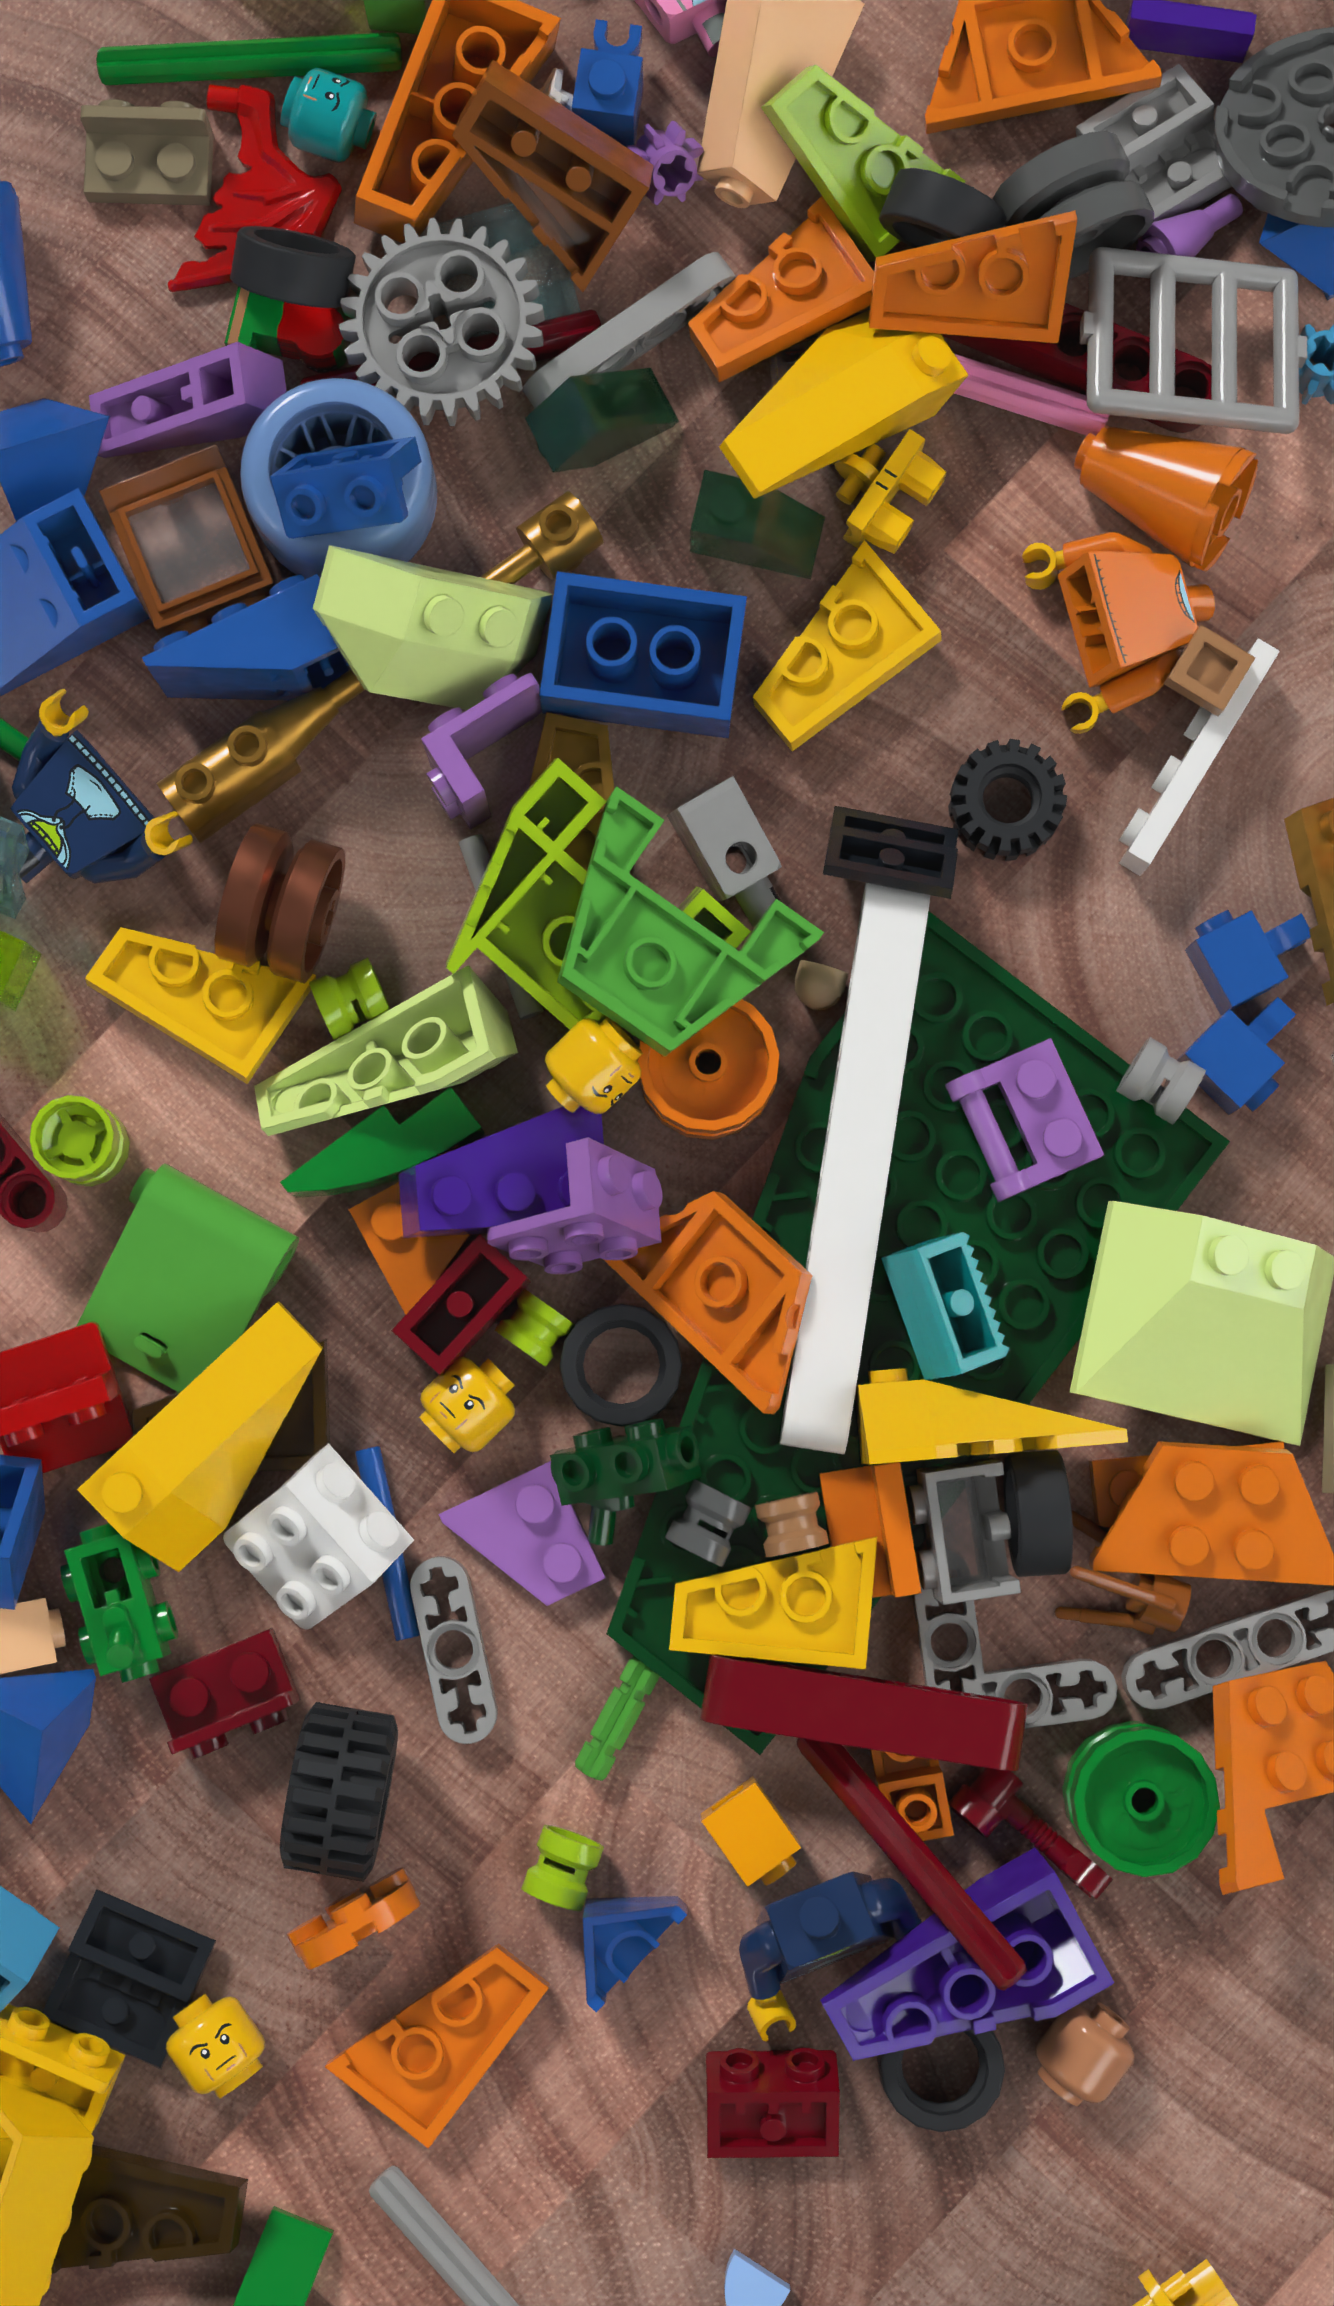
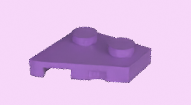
(529, 1535)

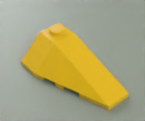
(841, 398)
(938, 1421)
(197, 1456)

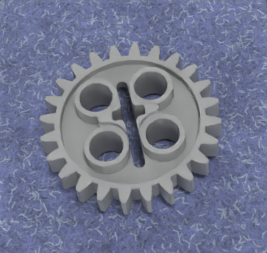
(422, 270)

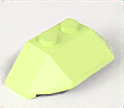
(427, 628)

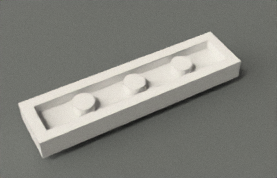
(1180, 778)

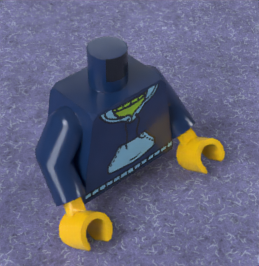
(81, 807)
(816, 1931)

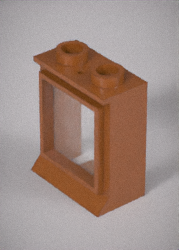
(188, 541)

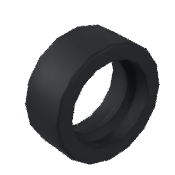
(936, 208)
(292, 266)
(611, 1318)
(1038, 1513)
(950, 2114)

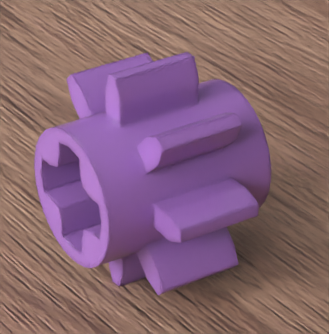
(672, 161)

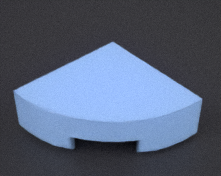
(752, 2284)

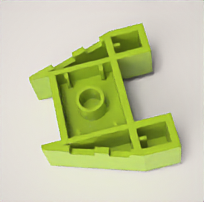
(534, 889)

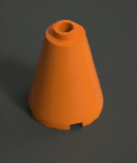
(1170, 487)

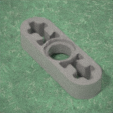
(479, 1693)

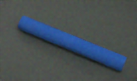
(395, 1577)

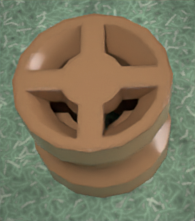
(791, 1524)

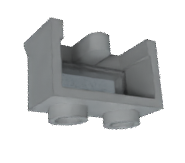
(962, 1531)

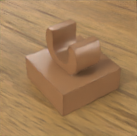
(1209, 670)

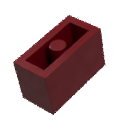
(461, 1305)

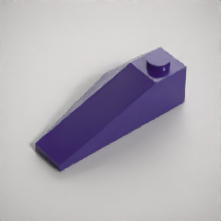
(935, 1988)

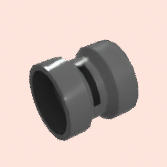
(714, 1509)

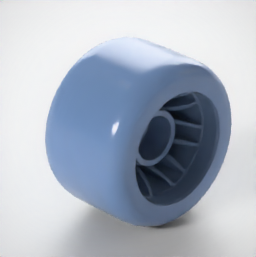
(329, 417)

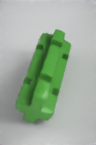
(616, 1720)

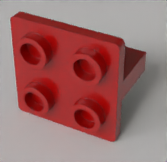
(61, 1399)

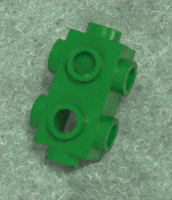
(122, 1618)

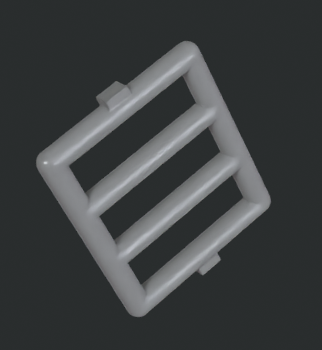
(1161, 402)

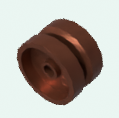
(279, 902)

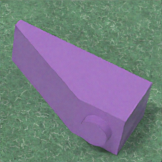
(190, 401)

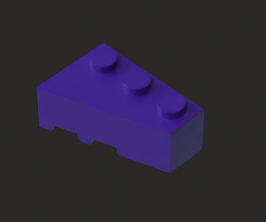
(495, 1177)

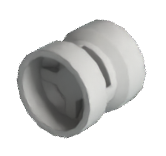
(1147, 1073)

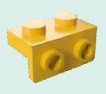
(57, 2062)

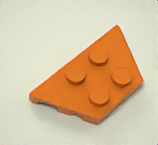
(1033, 59)
(725, 1293)
(1219, 1518)

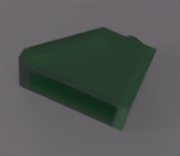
(599, 417)
(758, 532)

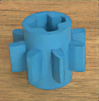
(1316, 379)

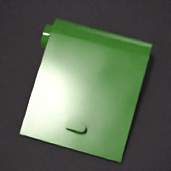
(186, 1275)

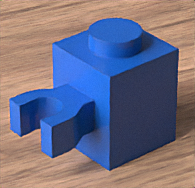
(611, 84)
(1240, 959)
(1238, 1059)

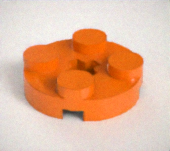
(354, 1919)

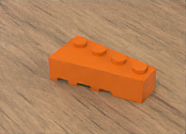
(415, 153)

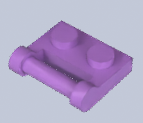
(1043, 1111)

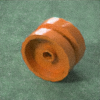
(721, 1101)

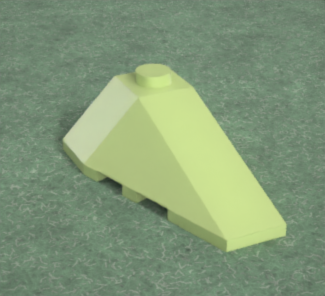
(406, 1052)

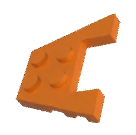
(1274, 1751)

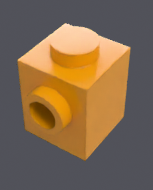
(752, 1833)

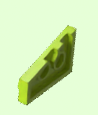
(846, 153)

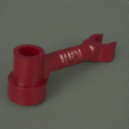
(994, 1799)

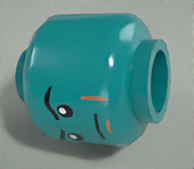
(327, 115)

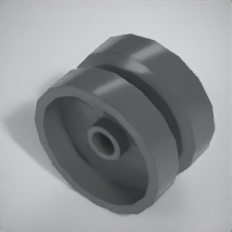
(1082, 177)

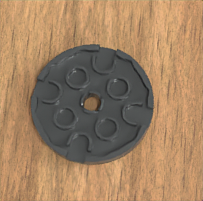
(1277, 132)

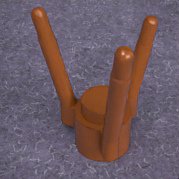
(1154, 1598)

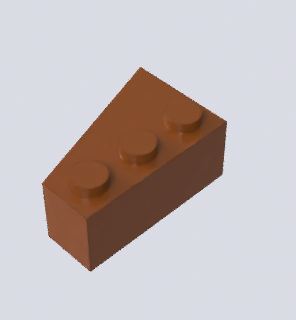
(554, 168)

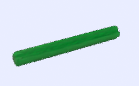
(248, 58)

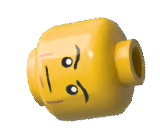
(593, 1066)
(467, 1405)
(215, 2045)

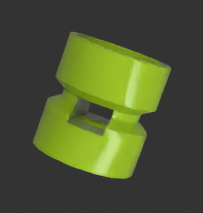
(79, 1141)

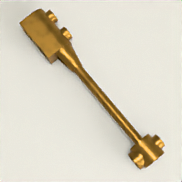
(264, 747)

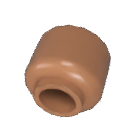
(1085, 2054)

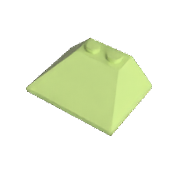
(1204, 1321)

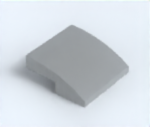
(1168, 143)

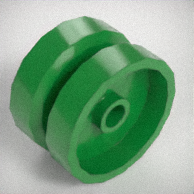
(1167, 1827)

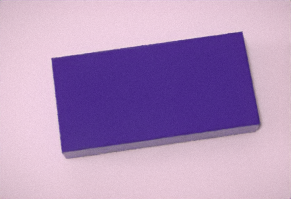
(1191, 29)

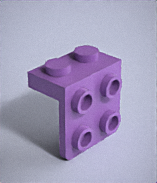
(462, 734)
(608, 1214)

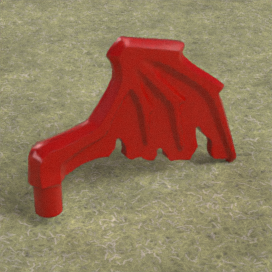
(267, 195)

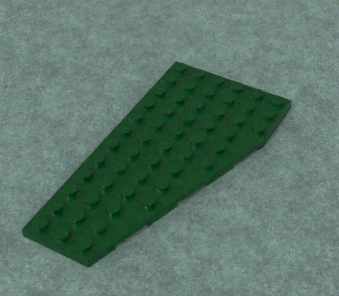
(1031, 1249)

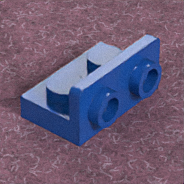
(345, 487)

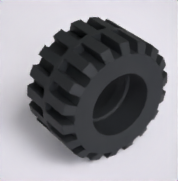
(338, 1791)

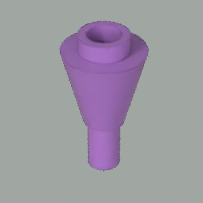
(1190, 231)

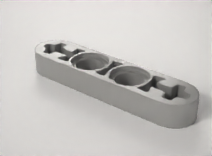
(636, 328)
(1241, 1640)

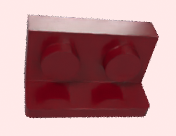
(225, 1692)
(772, 2103)

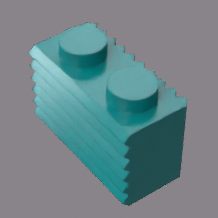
(945, 1306)

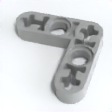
(996, 1681)

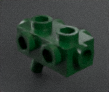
(613, 1470)

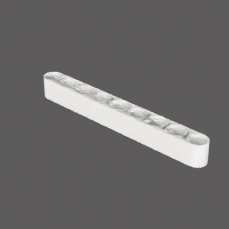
(855, 1168)

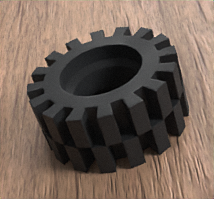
(1007, 762)

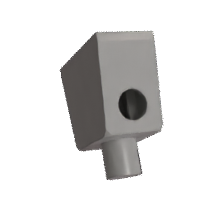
(721, 821)

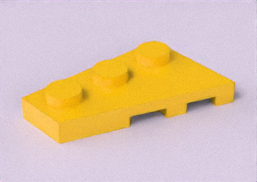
(848, 650)
(197, 999)
(782, 1609)

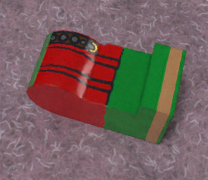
(288, 330)

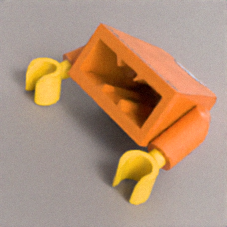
(1125, 614)

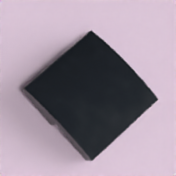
(891, 852)
(128, 1978)

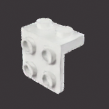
(318, 1539)

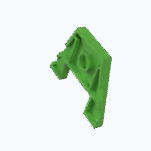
(649, 959)

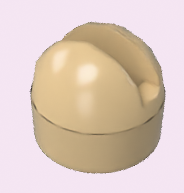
(819, 984)

